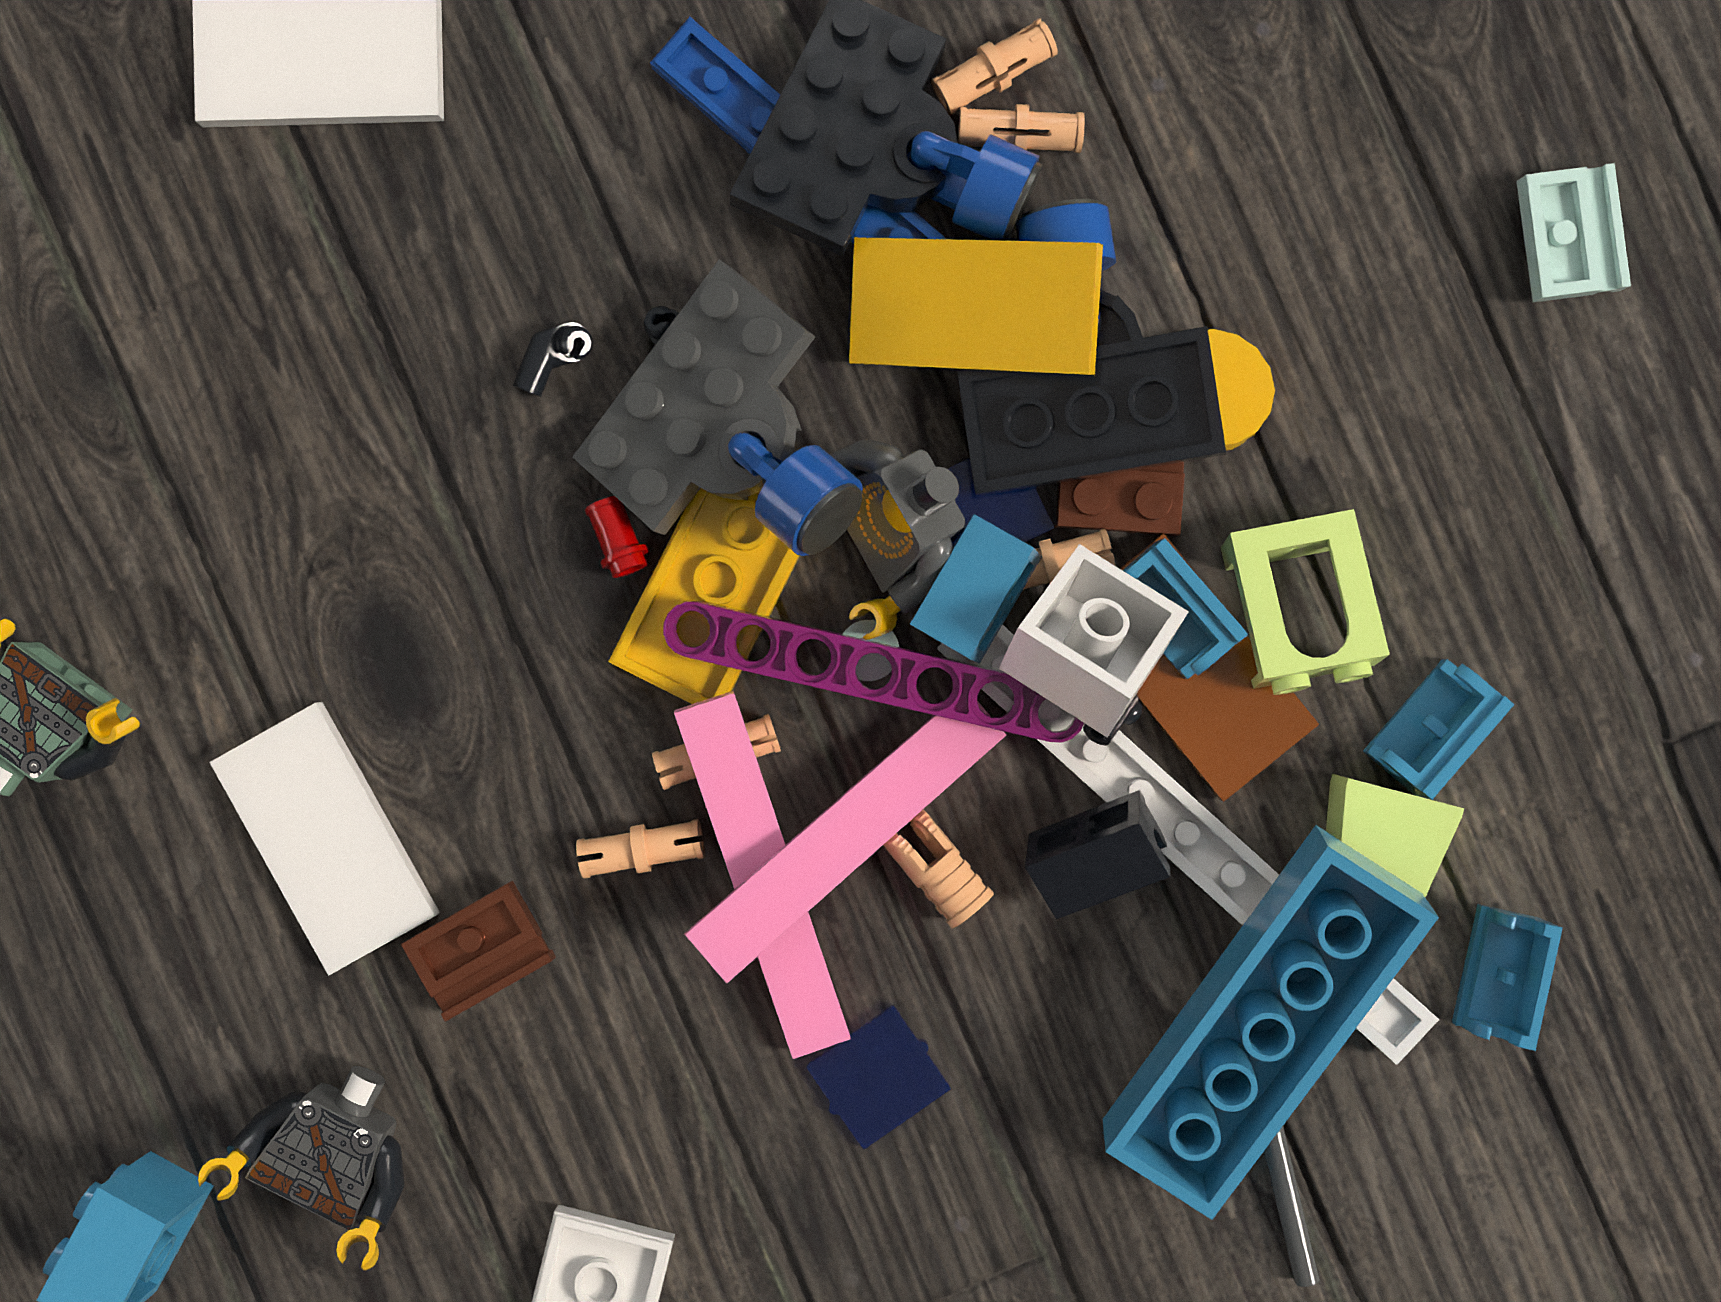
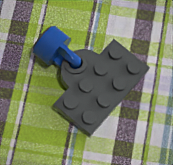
(713, 419)

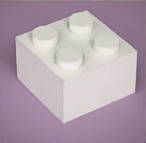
(1092, 639)

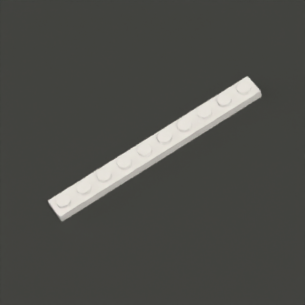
(1195, 841)

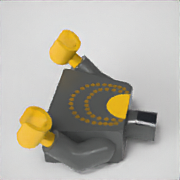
(901, 526)

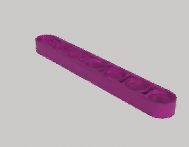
(842, 677)

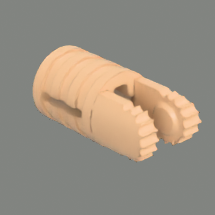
(947, 879)

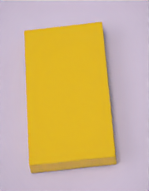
(976, 304)
(714, 558)

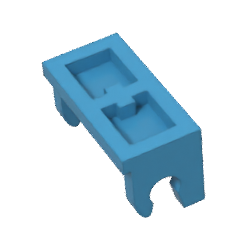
(976, 589)
(1208, 626)
(1438, 728)
(1507, 976)

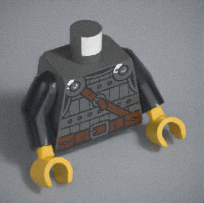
(326, 1156)

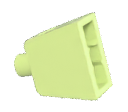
(1392, 828)

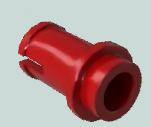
(616, 537)

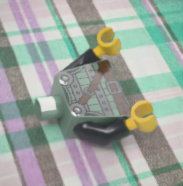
(53, 717)

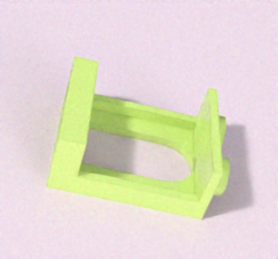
(1275, 657)

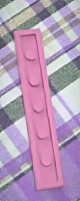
(748, 839)
(838, 842)

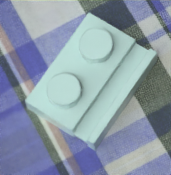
(1573, 232)

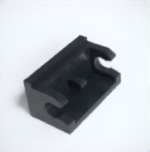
(1097, 855)

